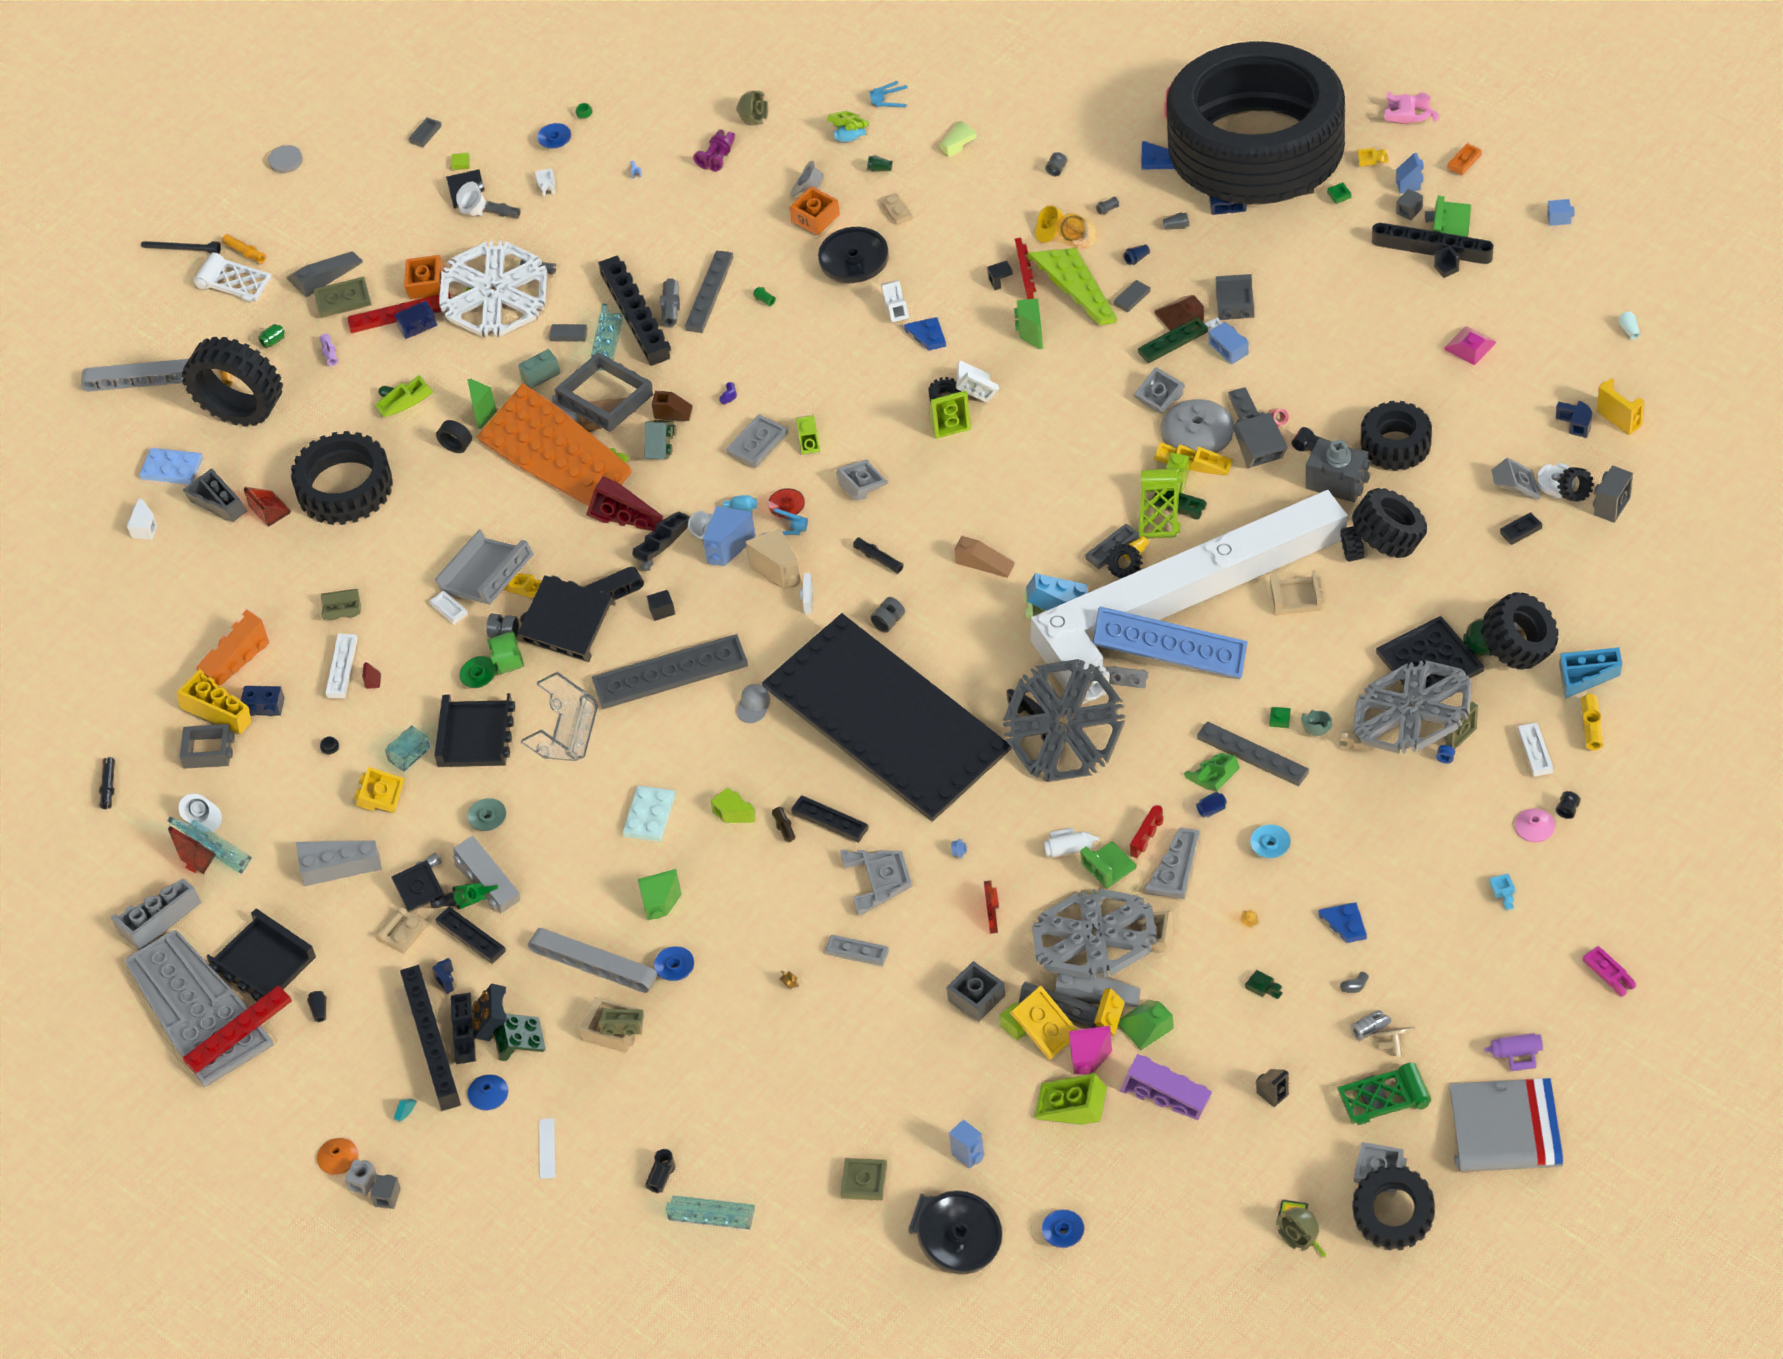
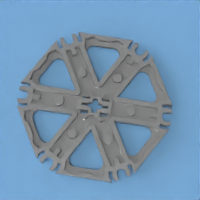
(1425, 703)
(1081, 938)

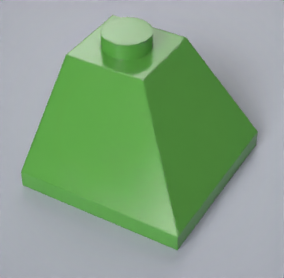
(659, 893)
(1147, 1023)

